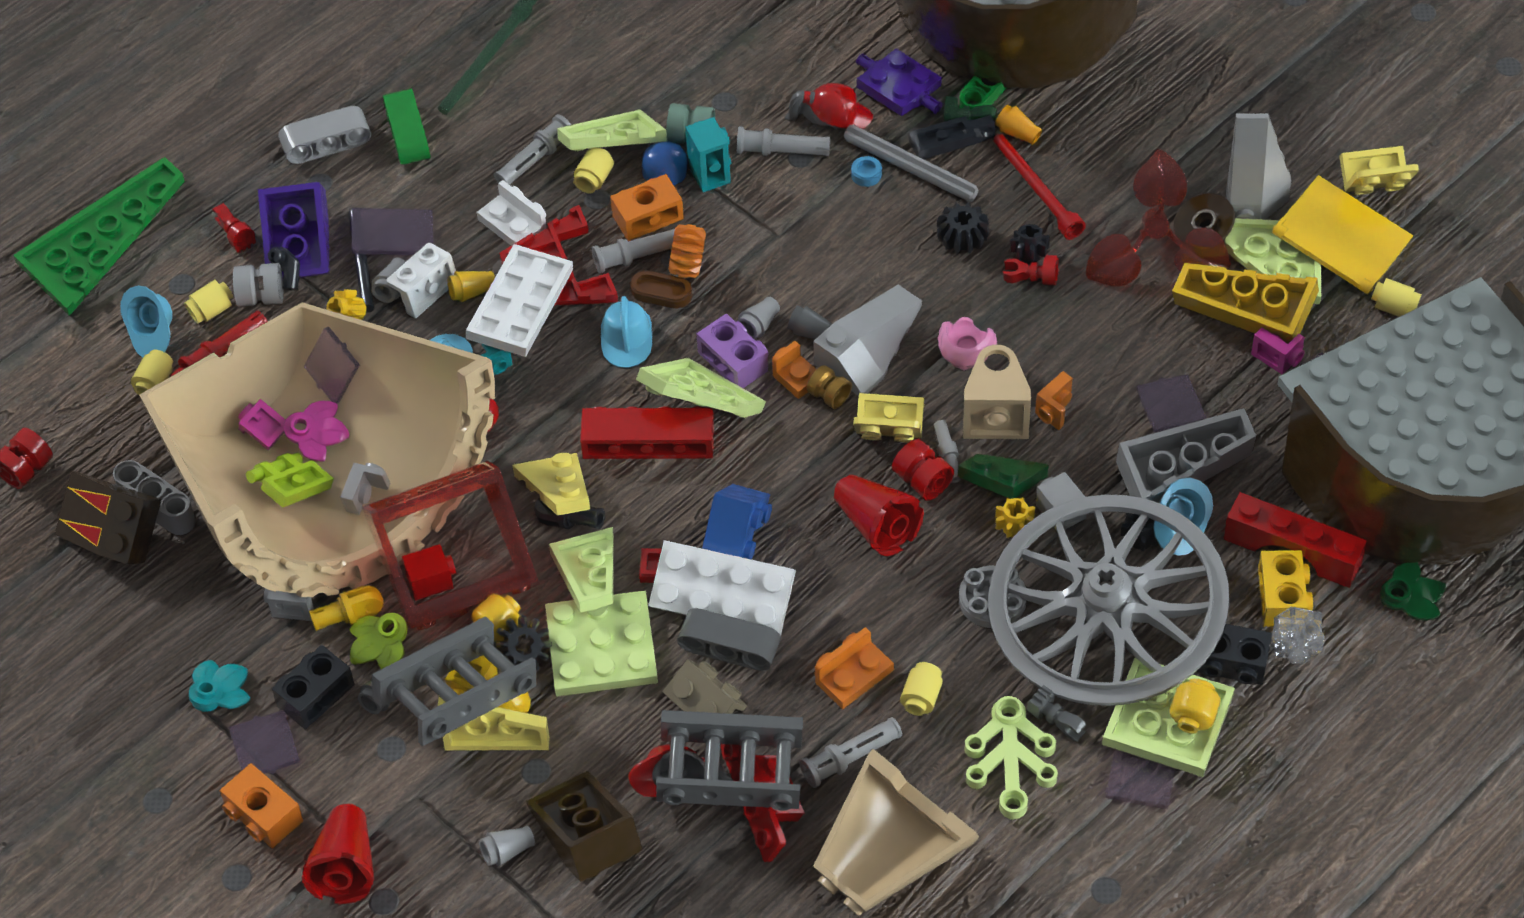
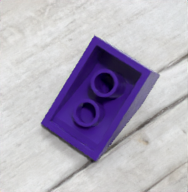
(298, 221)

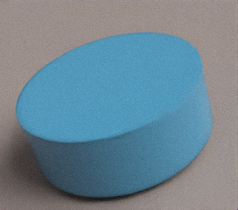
(866, 171)

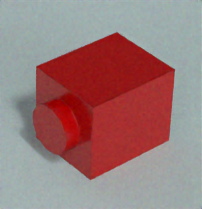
(429, 571)

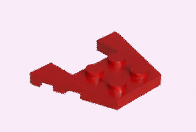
(589, 291)

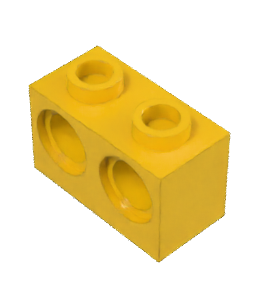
(1281, 588)

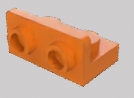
(852, 668)

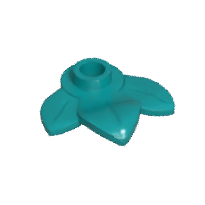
(218, 686)

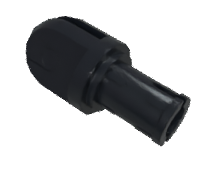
(593, 518)

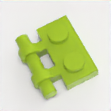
(289, 479)

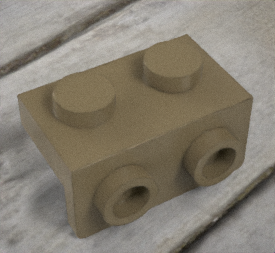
(699, 690)

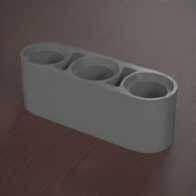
(729, 639)

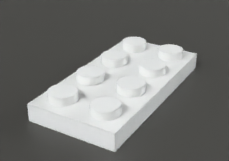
(519, 300)
(721, 584)

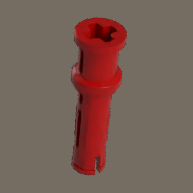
(221, 344)

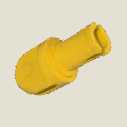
(349, 607)

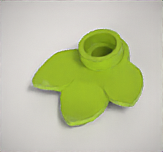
(375, 643)

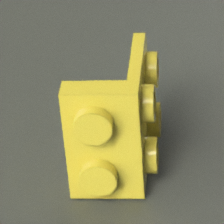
(1376, 169)
(889, 417)

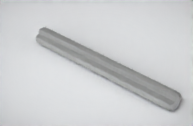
(911, 163)

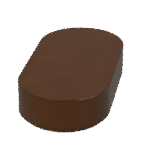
(661, 289)

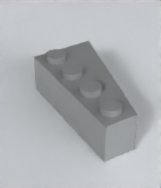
(1186, 451)

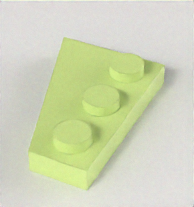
(615, 130)
(587, 567)

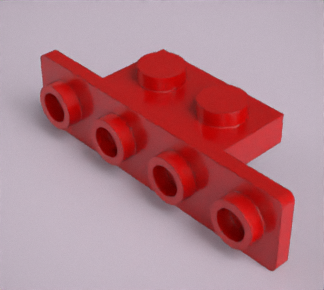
(762, 820)

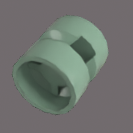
(681, 116)

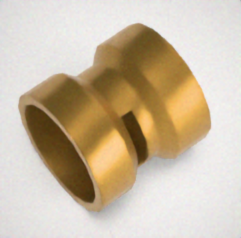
(830, 387)

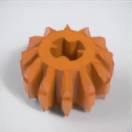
(687, 251)

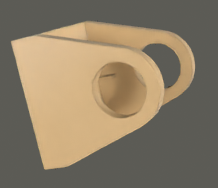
(996, 401)

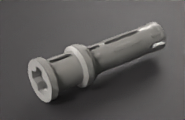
(768, 142)
(543, 143)
(624, 251)
(835, 757)

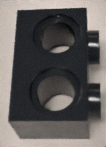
(1234, 646)
(317, 690)

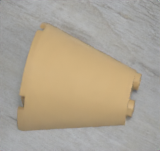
(886, 837)

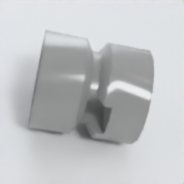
(247, 284)

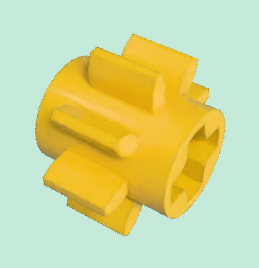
(347, 303)
(1013, 516)

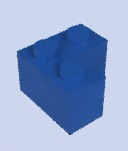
(734, 518)

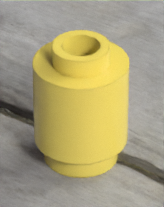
(593, 170)
(1395, 297)
(209, 301)
(151, 371)
(921, 689)

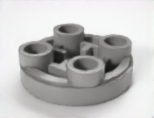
(974, 596)

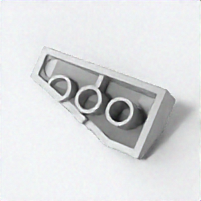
(1257, 169)
(867, 338)

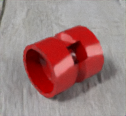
(24, 455)
(918, 466)

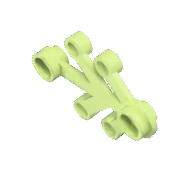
(1010, 751)

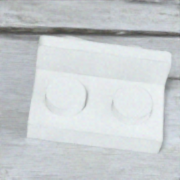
(512, 215)
(422, 278)

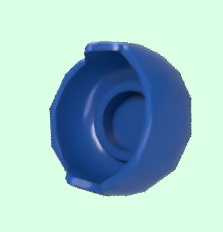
(663, 159)

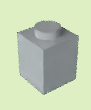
(1057, 491)

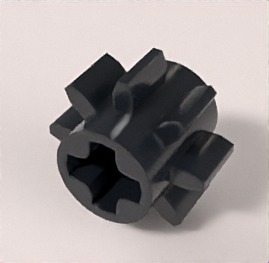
(1029, 243)
(1146, 537)

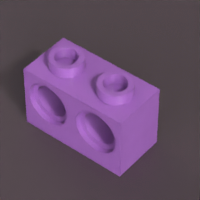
(733, 351)

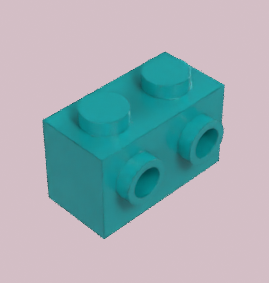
(708, 154)

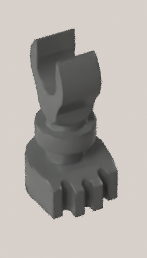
(1042, 705)

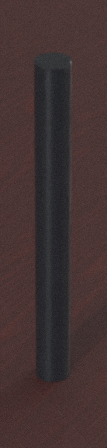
(363, 275)

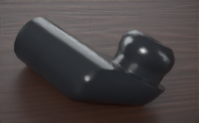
(289, 265)

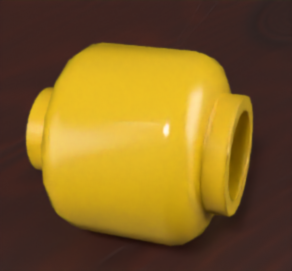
(497, 610)
(1195, 705)

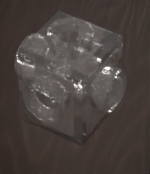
(1298, 635)

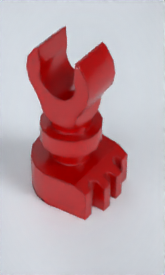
(238, 233)
(1048, 272)

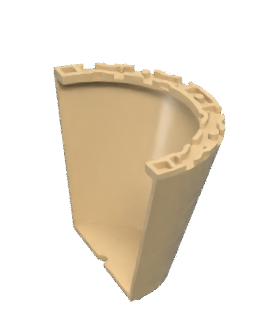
(408, 409)

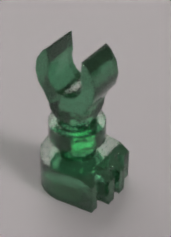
(953, 112)

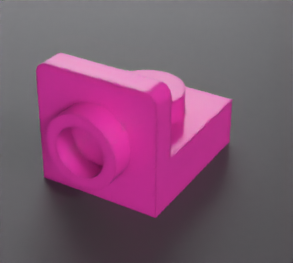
(1277, 353)
(261, 423)

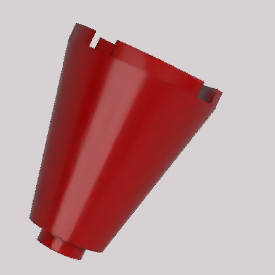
(879, 513)
(341, 858)

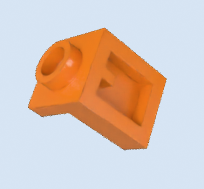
(792, 369)
(1053, 399)

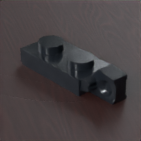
(951, 135)

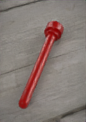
(1069, 223)

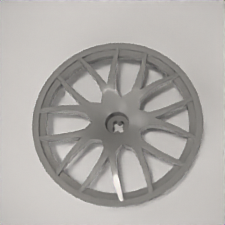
(1109, 606)

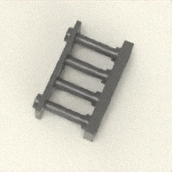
(442, 657)
(736, 730)

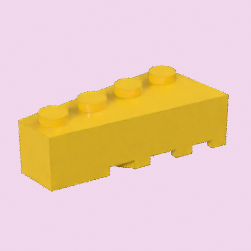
(1247, 298)

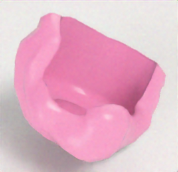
(963, 342)

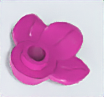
(320, 429)

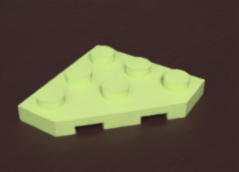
(1263, 252)
(700, 386)

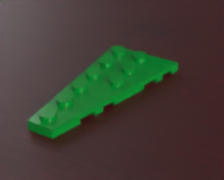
(85, 247)

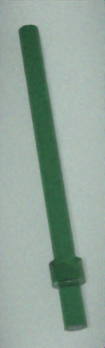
(520, 13)

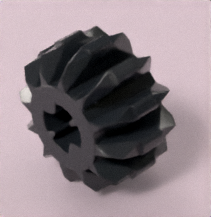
(962, 228)
(529, 632)

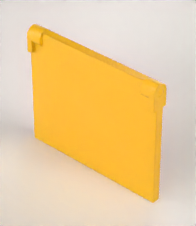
(1342, 234)

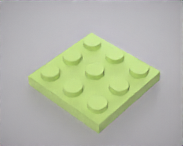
(602, 645)
(1151, 733)

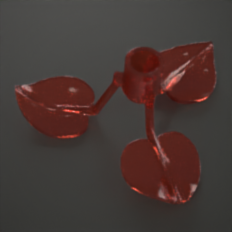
(1156, 183)

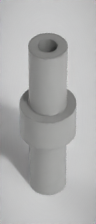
(947, 448)

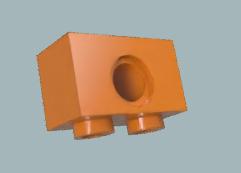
(647, 207)
(255, 789)

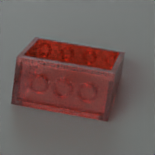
(454, 603)

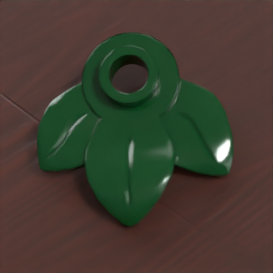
(1416, 592)

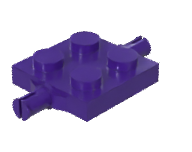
(899, 82)

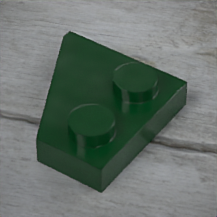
(1002, 474)

